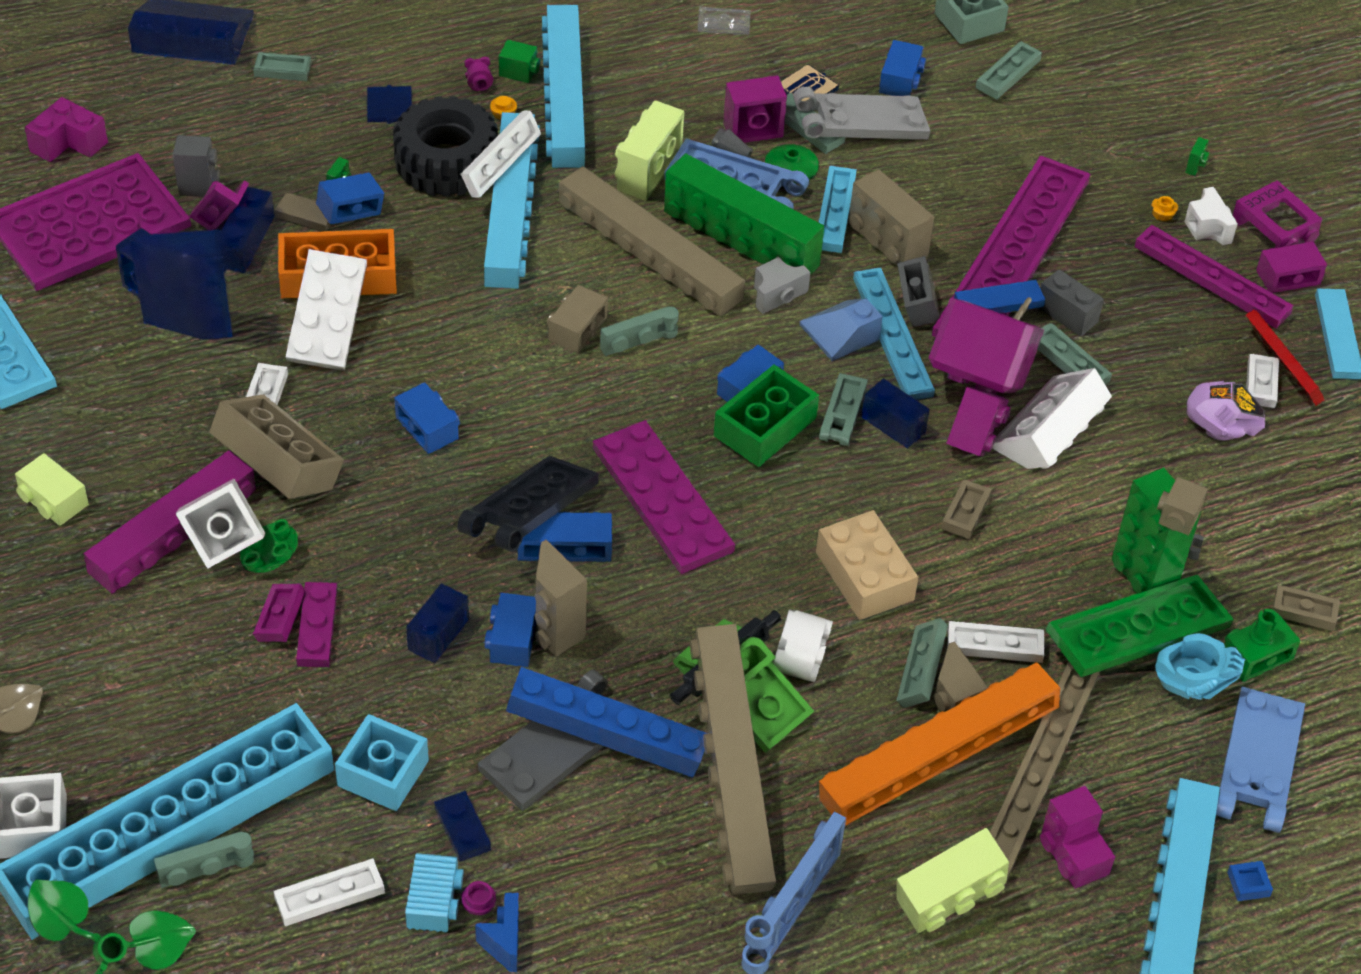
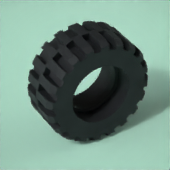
(435, 124)

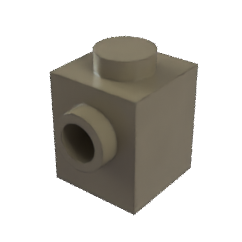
(1181, 505)

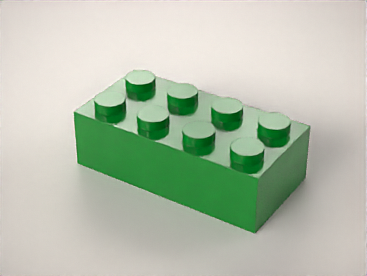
(1144, 549)

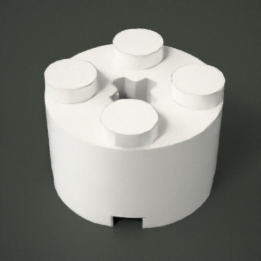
(802, 645)

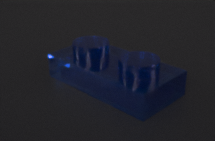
(462, 826)

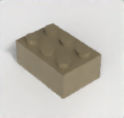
(890, 218)

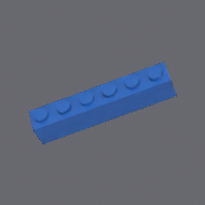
(606, 722)

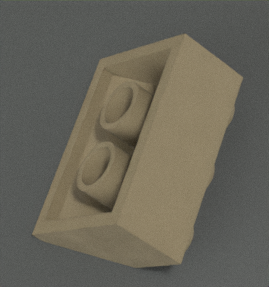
(559, 601)

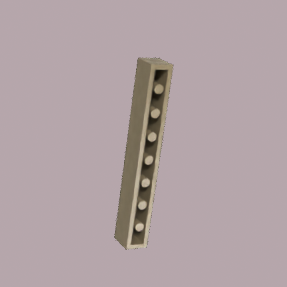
(651, 241)
(733, 760)

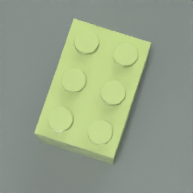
(649, 150)
(953, 881)

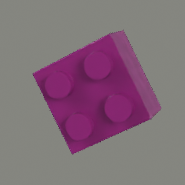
(755, 108)

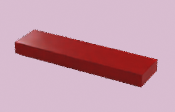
(1285, 357)

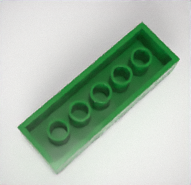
(741, 215)

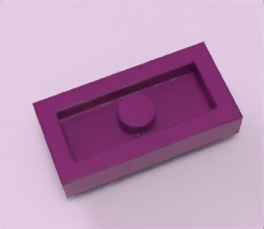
(279, 613)

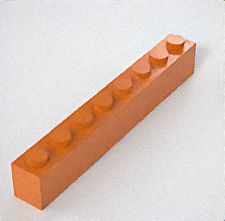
(939, 743)

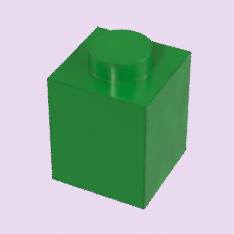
(518, 61)

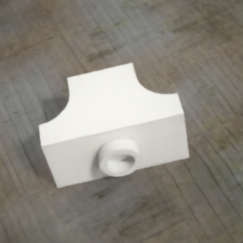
(1211, 218)

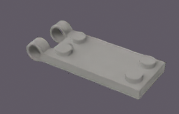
(861, 115)

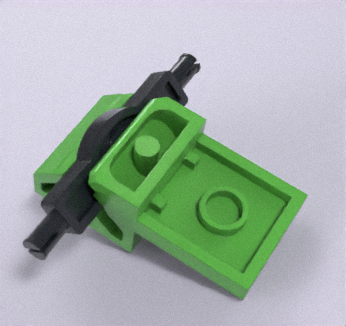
(772, 700)

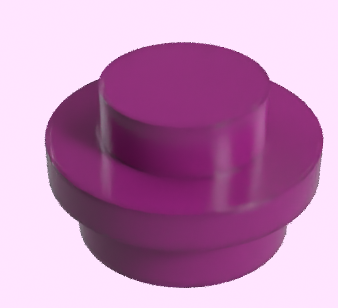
(478, 898)

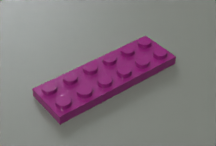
(663, 497)

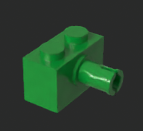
(1264, 644)

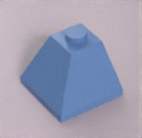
(844, 327)

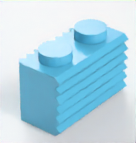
(432, 892)

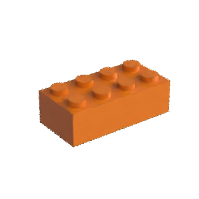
(373, 245)

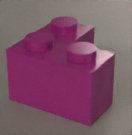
(65, 126)
(976, 421)
(1074, 838)

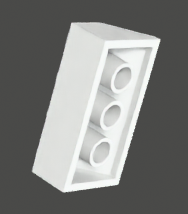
(1053, 419)

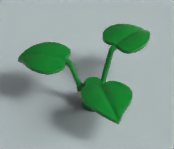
(156, 935)

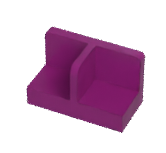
(217, 204)

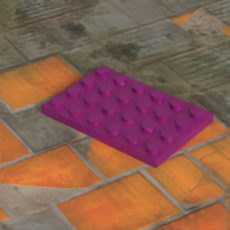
(85, 218)

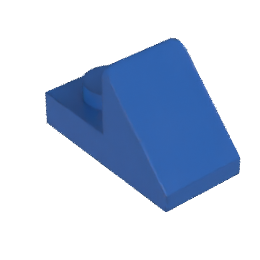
(501, 938)

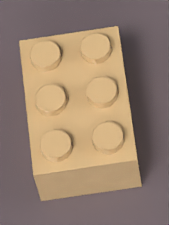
(866, 565)

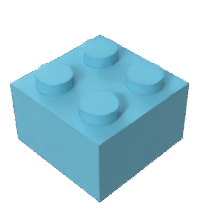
(382, 762)

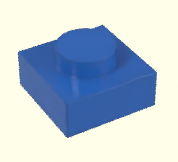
(1249, 881)

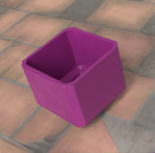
(984, 347)

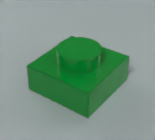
(1198, 156)
(339, 169)

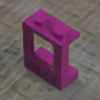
(1256, 204)

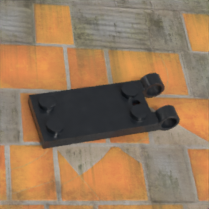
(528, 501)

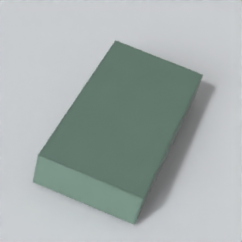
(282, 66)

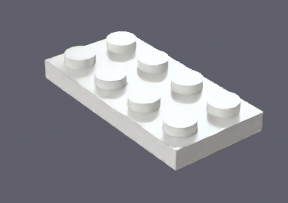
(326, 310)

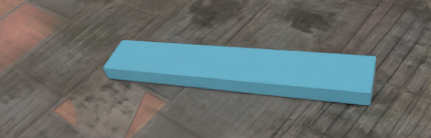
(895, 335)

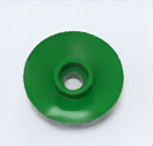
(794, 158)

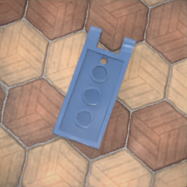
(754, 173)
(1261, 755)
(782, 912)

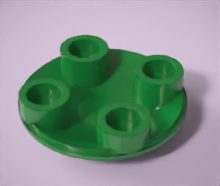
(271, 551)

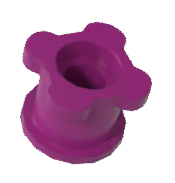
(478, 73)

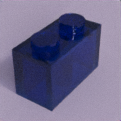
(895, 413)
(437, 623)

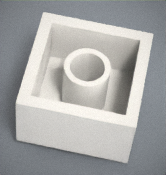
(220, 523)
(30, 811)

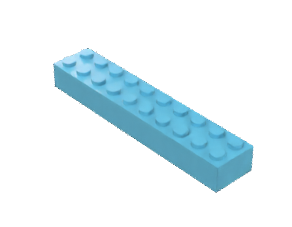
(173, 812)

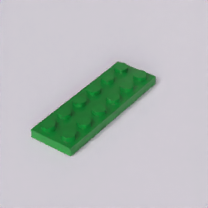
(1138, 625)

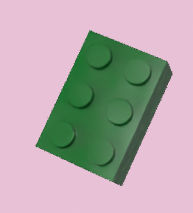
(766, 415)

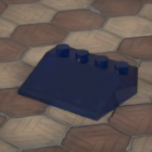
(189, 30)
(183, 283)

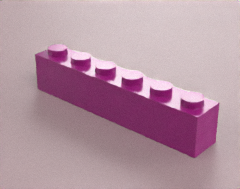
(157, 528)

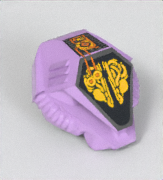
(1218, 407)

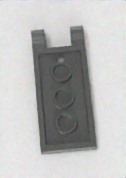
(540, 755)

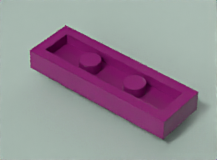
(317, 624)

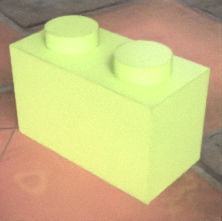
(51, 489)

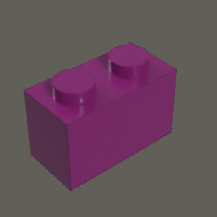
(1291, 267)

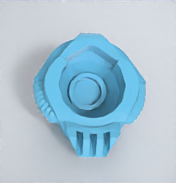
(1198, 666)

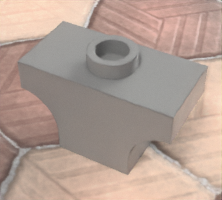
(779, 284)

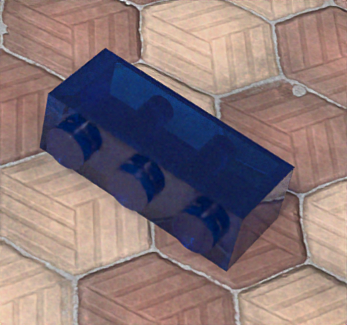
(246, 228)

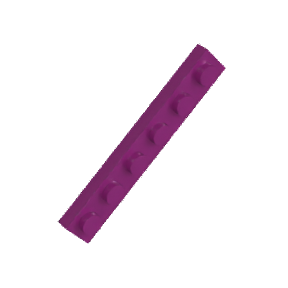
(1213, 275)

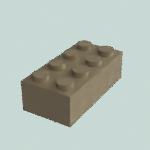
(276, 446)

